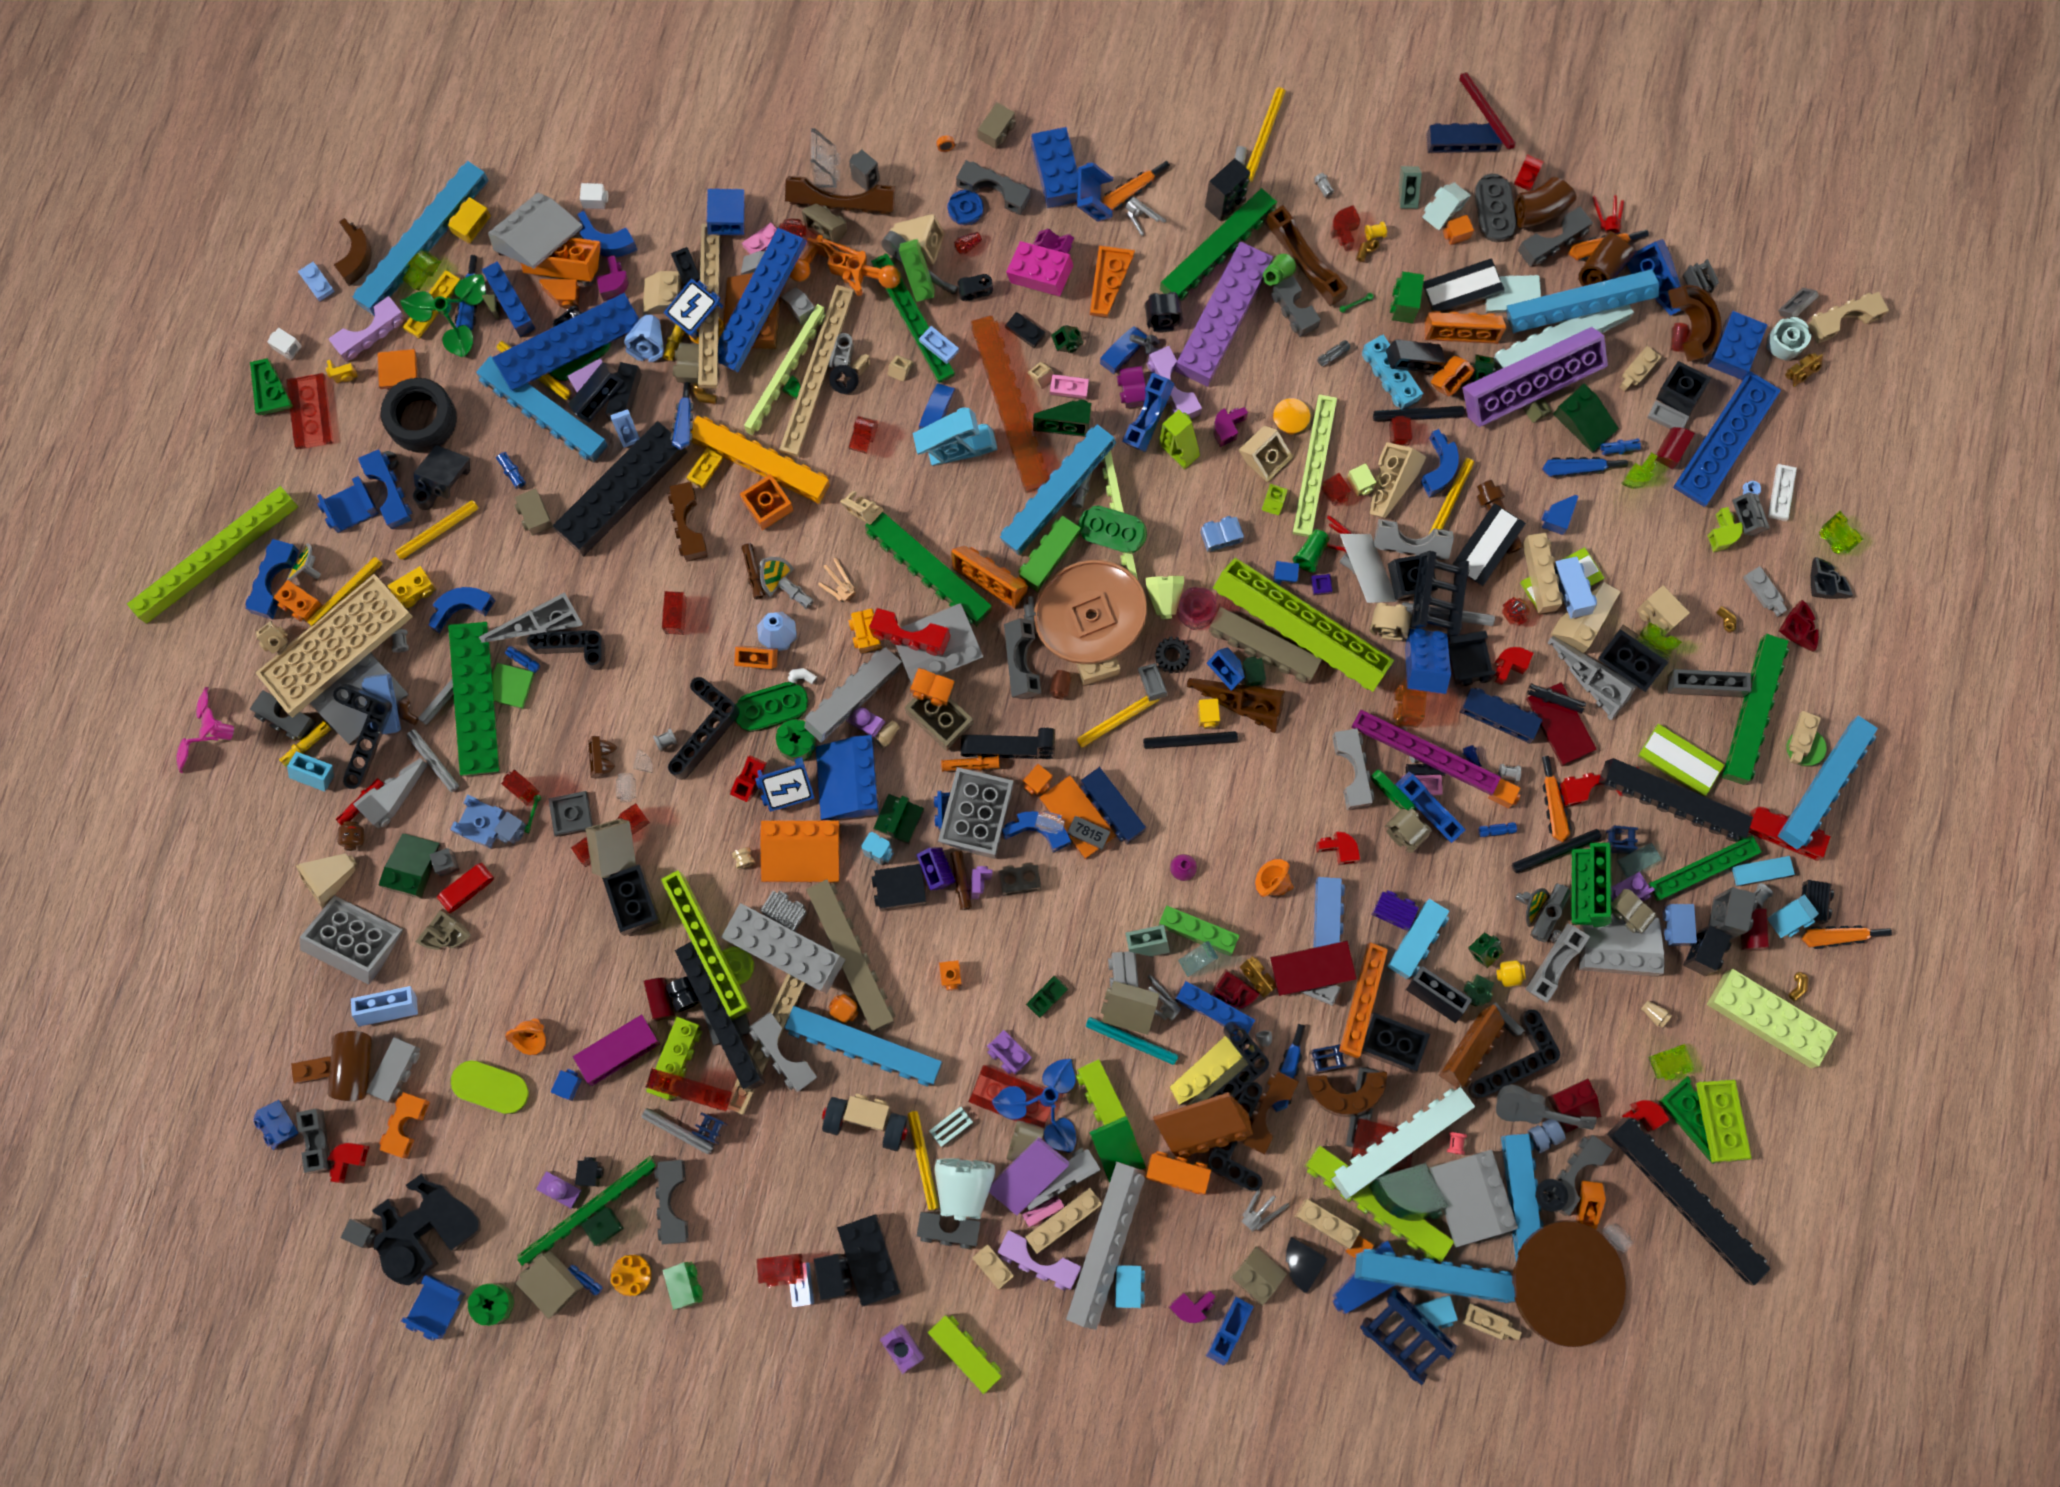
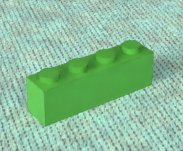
(1050, 553)
(1198, 930)

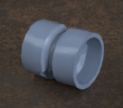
(1547, 1134)

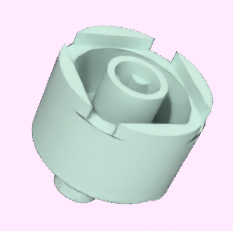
(1788, 338)

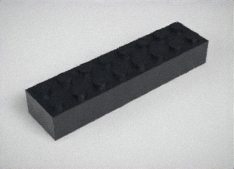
(619, 489)

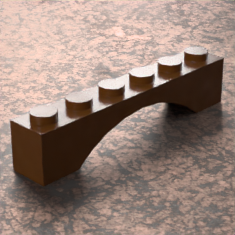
(802, 190)
(1325, 280)

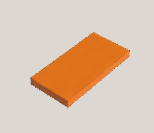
(1070, 801)

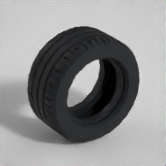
(404, 394)

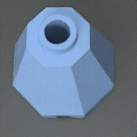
(645, 339)
(777, 631)

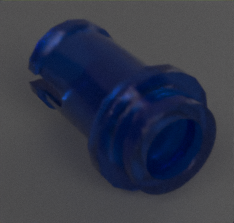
(1471, 755)

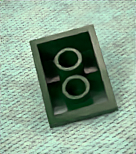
(1586, 418)
(1065, 419)
(409, 866)

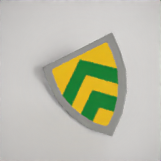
(304, 563)
(772, 571)

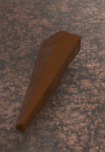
(1256, 703)

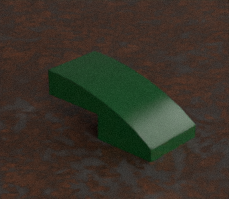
(1047, 996)

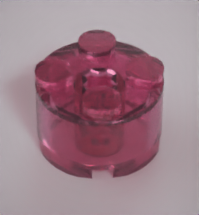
(1196, 618)

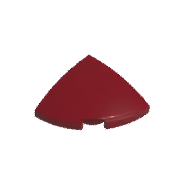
(1800, 627)
(1234, 991)

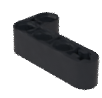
(565, 646)

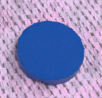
(965, 207)

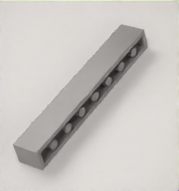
(1106, 1246)

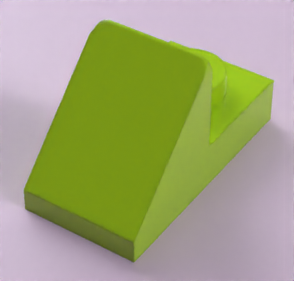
(1274, 499)

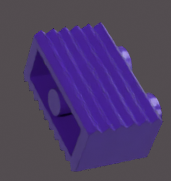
(935, 868)
(1395, 910)

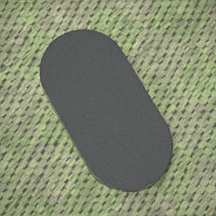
(1495, 208)

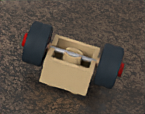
(866, 1114)

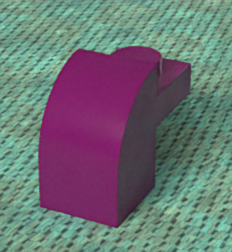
(1050, 240)
(614, 283)
(1224, 428)
(1191, 1312)

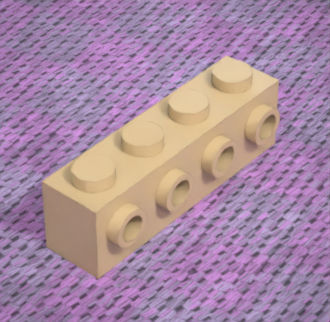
(1542, 573)

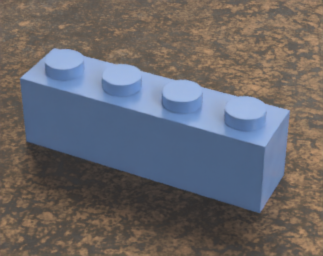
(1328, 911)

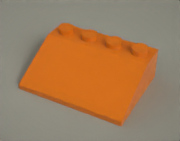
(988, 576)
(800, 851)

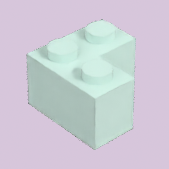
(1447, 202)

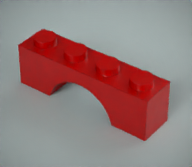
(930, 639)
(1577, 790)

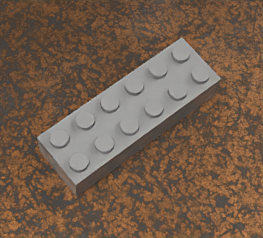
(783, 948)

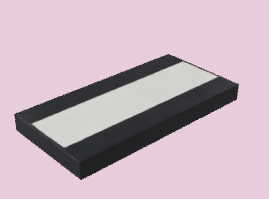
(1463, 286)
(1490, 543)

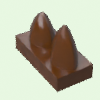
(596, 749)

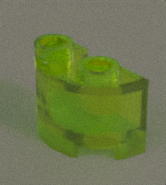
(1840, 534)
(1652, 634)
(1671, 1061)

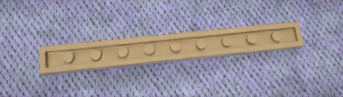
(709, 328)
(816, 371)

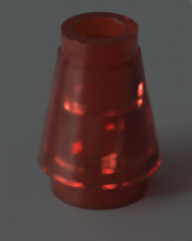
(967, 242)
(1678, 336)

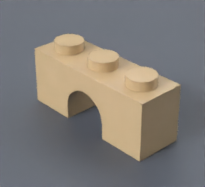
(1327, 1223)

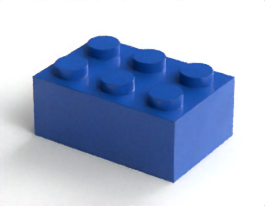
(1737, 345)

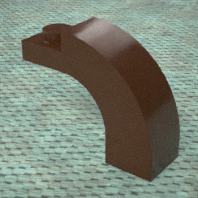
(359, 257)

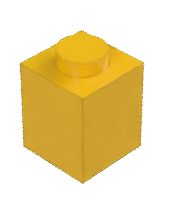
(1208, 713)

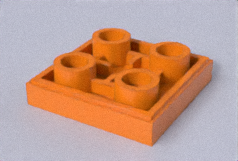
(396, 367)

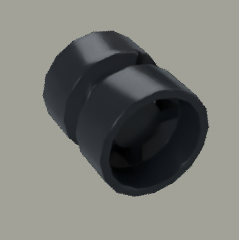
(682, 993)

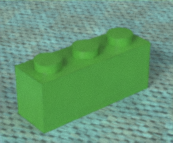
(916, 270)

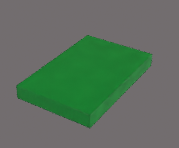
(1117, 1144)

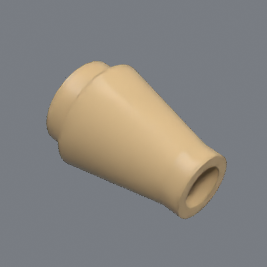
(886, 734)
(1657, 1014)

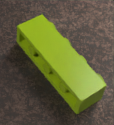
(1100, 1093)
(962, 1351)

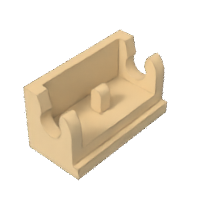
(862, 508)

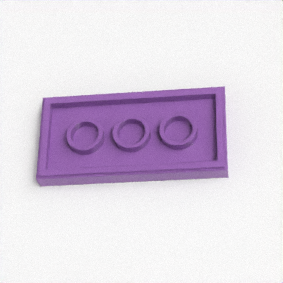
(1028, 1176)

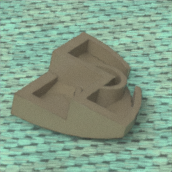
(443, 932)

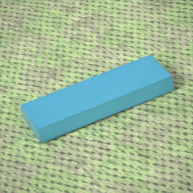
(1763, 871)

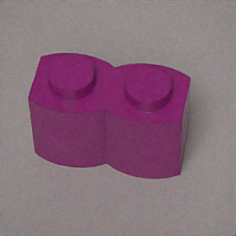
(1132, 386)

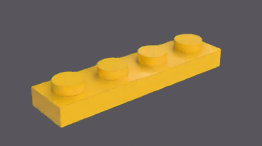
(443, 287)

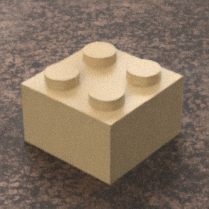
(1663, 610)

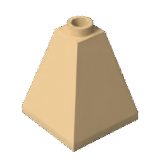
(928, 233)
(326, 876)

